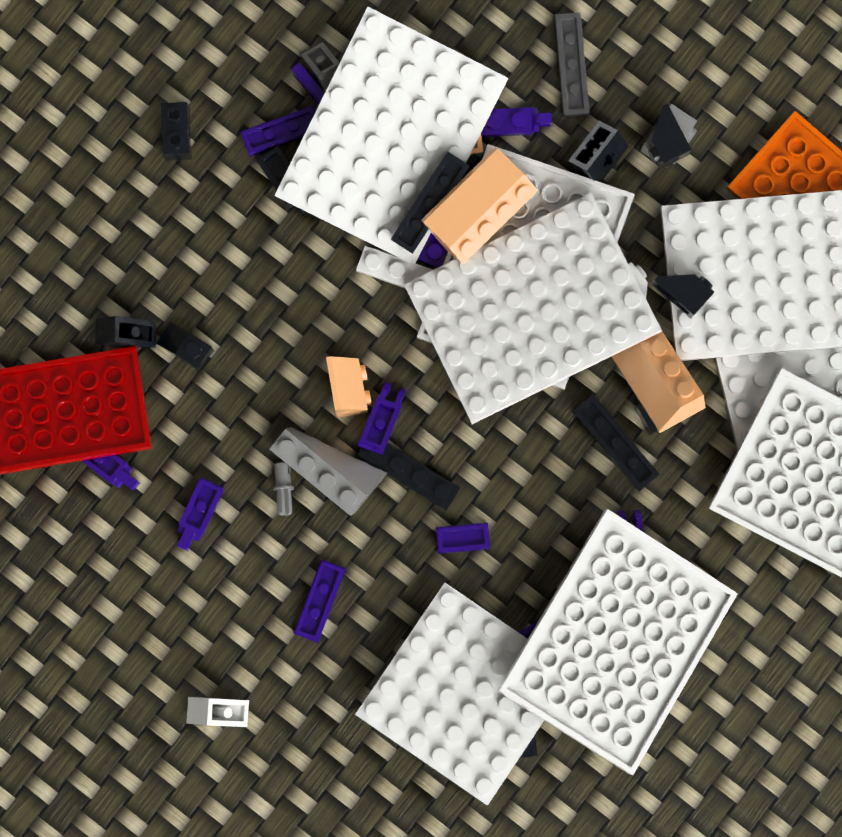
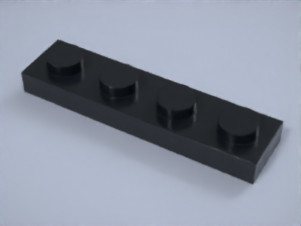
(441, 182)
(615, 443)
(412, 475)

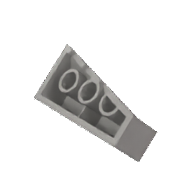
(330, 470)

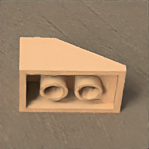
(347, 386)

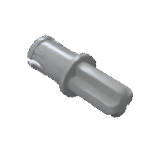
(283, 488)

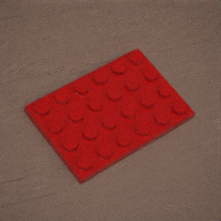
(72, 410)

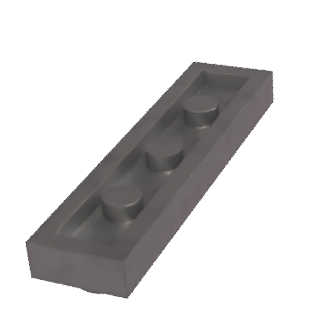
(572, 64)

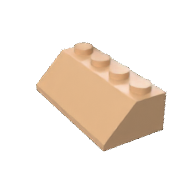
(479, 205)
(660, 381)

